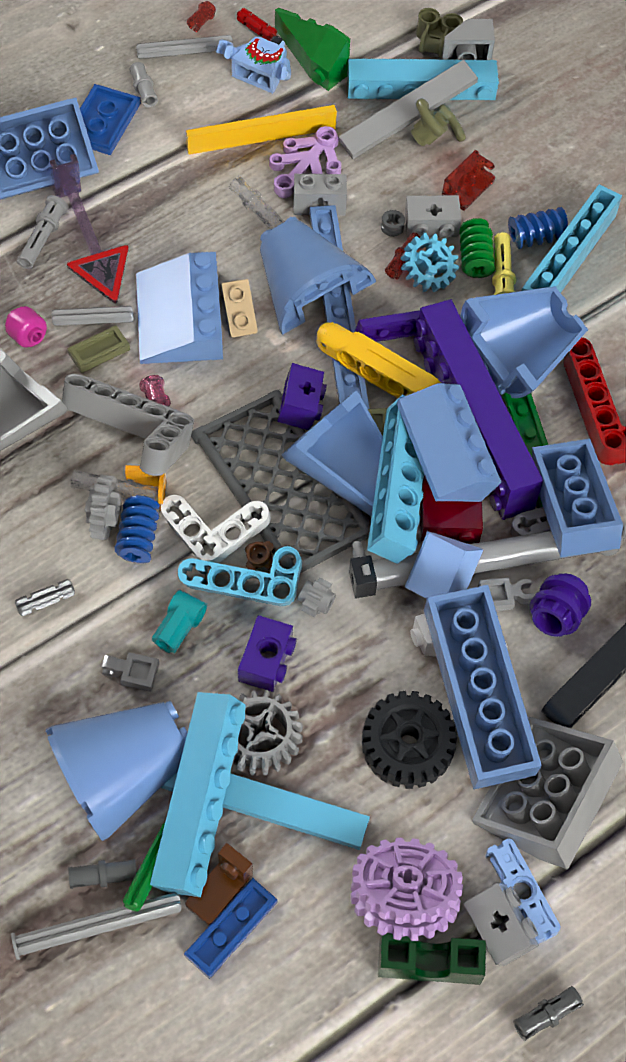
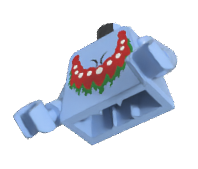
(258, 62)

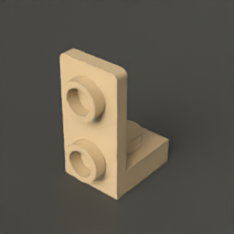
(239, 307)

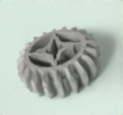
(281, 746)

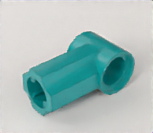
(182, 615)

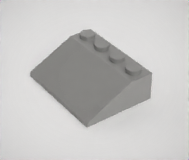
(557, 806)

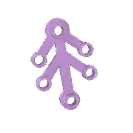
(323, 140)

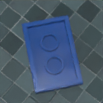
(107, 115)

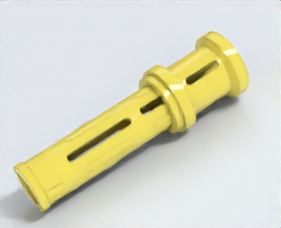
(502, 246)

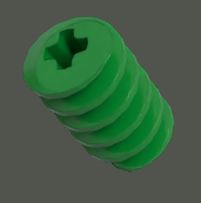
(476, 248)

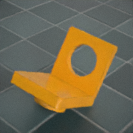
(134, 472)

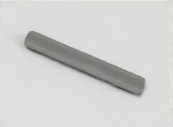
(179, 47)

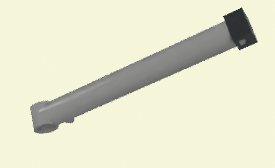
(377, 574)

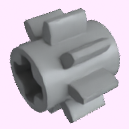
(317, 597)

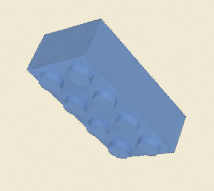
(577, 498)

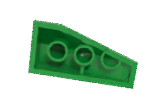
(318, 48)

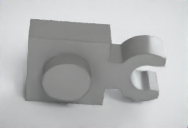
(505, 594)

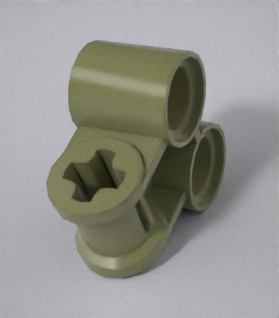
(433, 29)

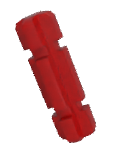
(256, 24)

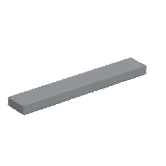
(404, 110)

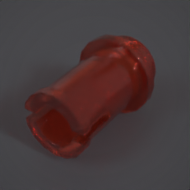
(205, 12)

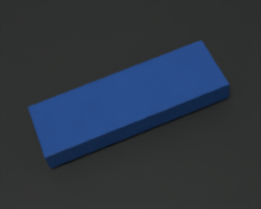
(230, 928)

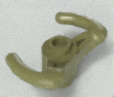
(435, 123)

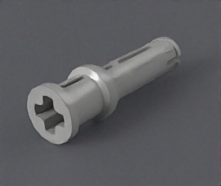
(46, 223)

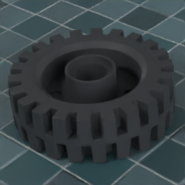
(402, 761)

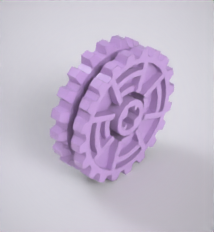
(406, 889)

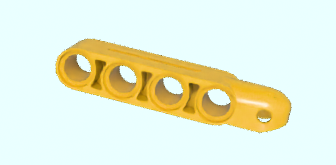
(373, 361)

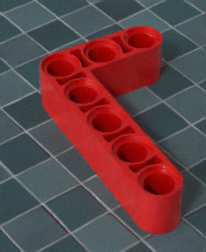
(590, 385)

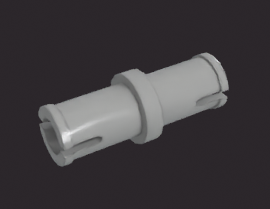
(143, 84)

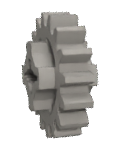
(103, 507)

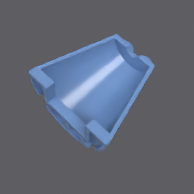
(303, 268)
(521, 336)
(342, 452)
(118, 760)

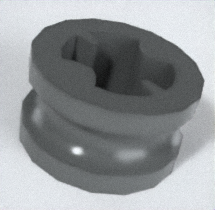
(393, 216)

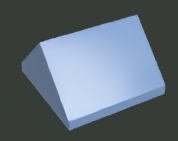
(442, 566)

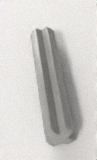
(93, 315)

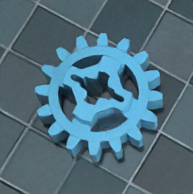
(428, 263)

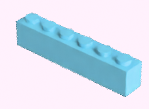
(400, 76)
(576, 241)
(198, 794)

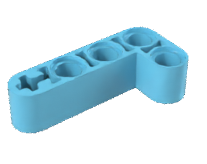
(239, 576)

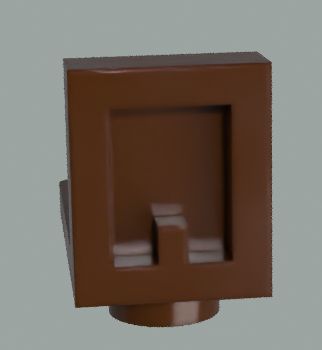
(221, 884)

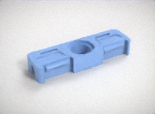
(513, 870)

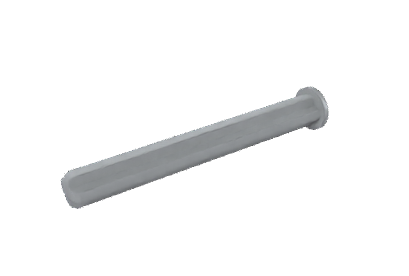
(94, 925)

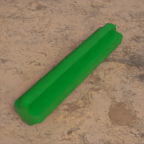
(141, 885)

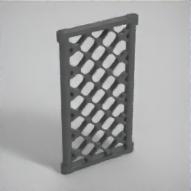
(200, 436)

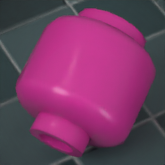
(24, 326)

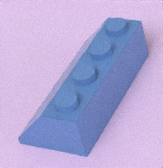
(449, 443)

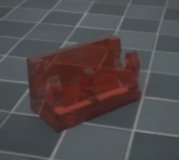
(469, 179)

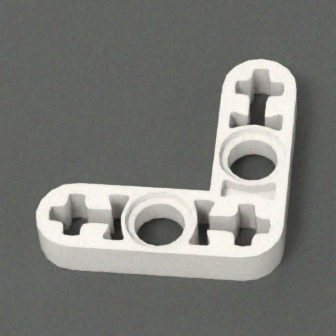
(215, 538)

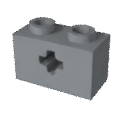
(320, 190)
(433, 215)
(486, 913)

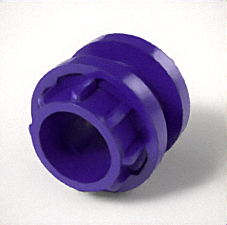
(560, 605)

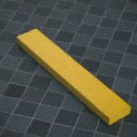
(260, 129)

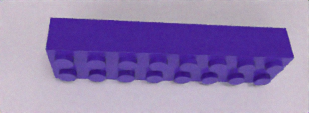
(455, 360)

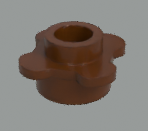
(254, 549)

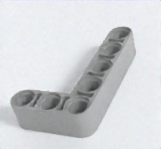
(164, 428)

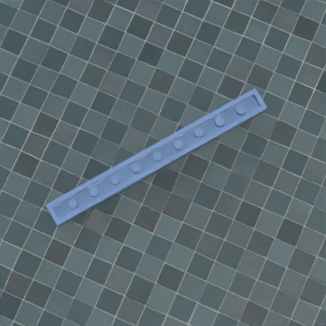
(338, 303)

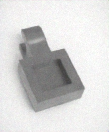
(136, 671)

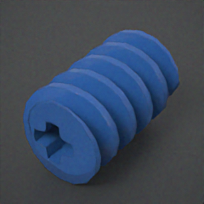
(537, 226)
(137, 529)

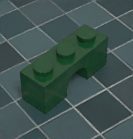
(449, 962)

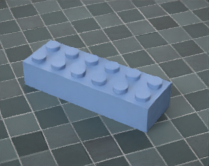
(481, 687)

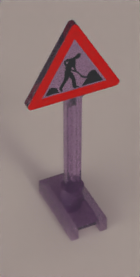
(102, 268)

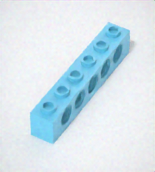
(396, 492)

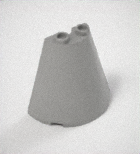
(23, 403)

